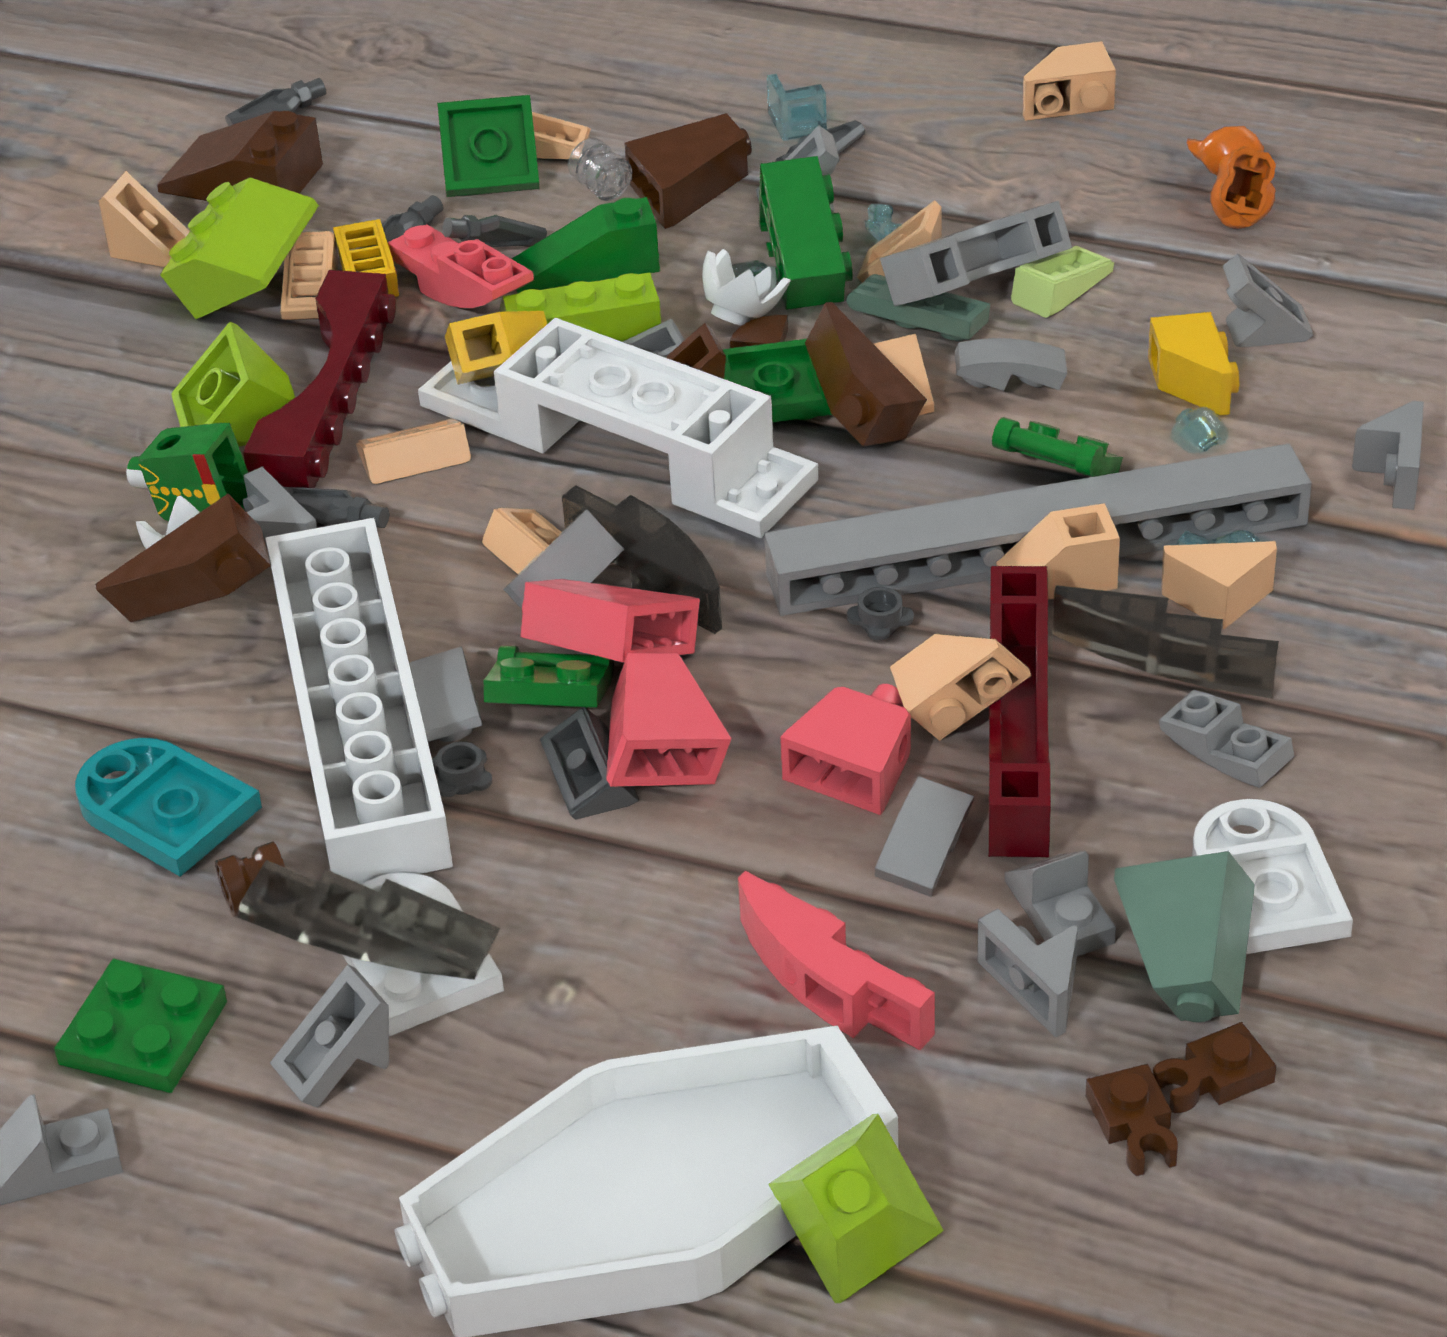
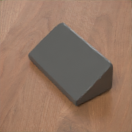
(579, 762)

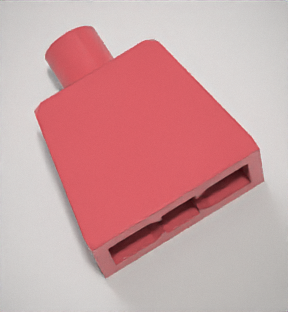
(850, 746)

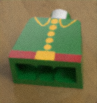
(191, 463)

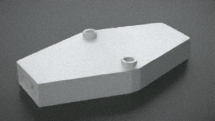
(632, 1182)

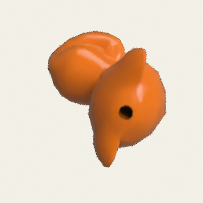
(1243, 173)

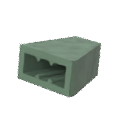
(1191, 930)

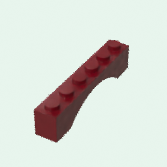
(299, 436)
(1020, 718)

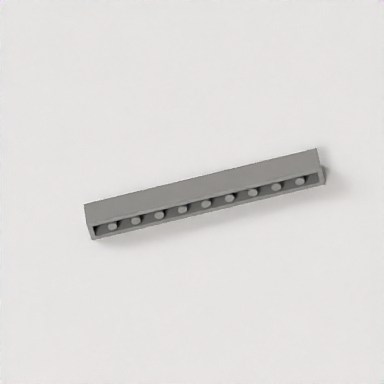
(964, 537)

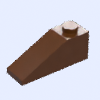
(860, 382)
(191, 564)

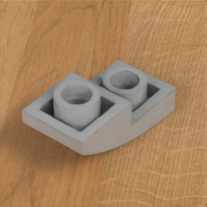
(996, 359)
(575, 554)
(445, 695)
(1216, 735)
(923, 836)

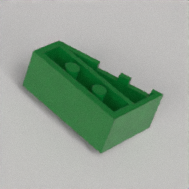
(803, 232)

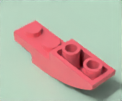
(456, 272)
(839, 984)

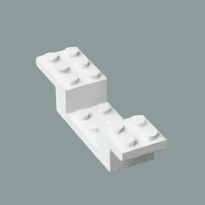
(707, 425)

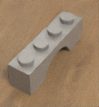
(975, 253)

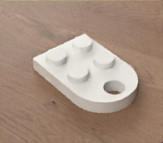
(1294, 887)
(422, 996)

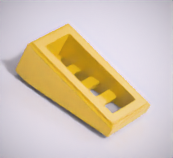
(363, 235)

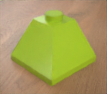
(232, 385)
(856, 1208)

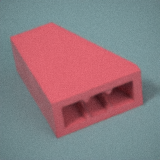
(608, 618)
(662, 726)

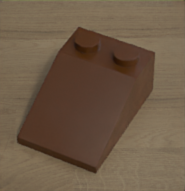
(268, 148)

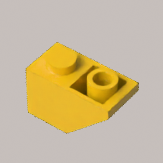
(487, 341)
(1192, 360)

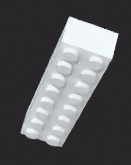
(358, 704)

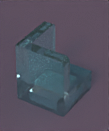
(796, 110)

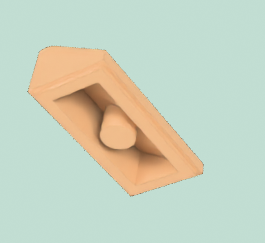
(414, 450)
(518, 536)

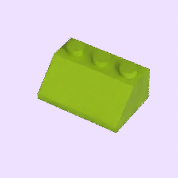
(236, 244)
(608, 307)

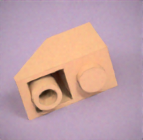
(1070, 82)
(1076, 547)
(954, 680)

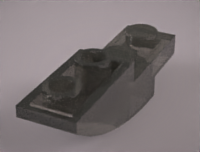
(654, 551)

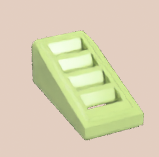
(1058, 280)

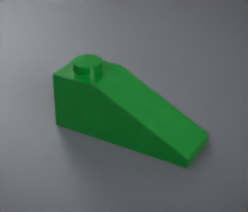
(596, 247)

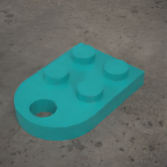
(165, 804)

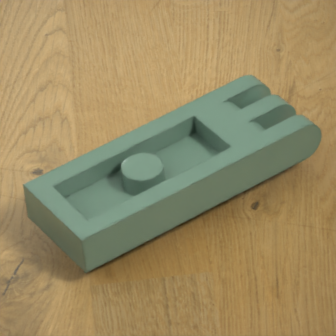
(945, 313)

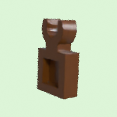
(1218, 1064)
(1134, 1110)

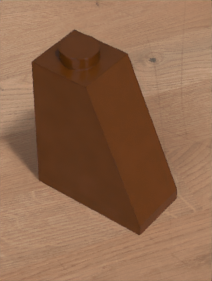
(688, 166)

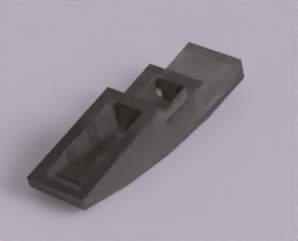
(1169, 645)
(379, 927)

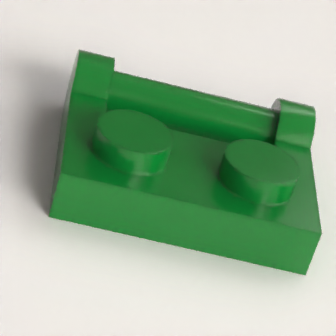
(1041, 441)
(547, 678)

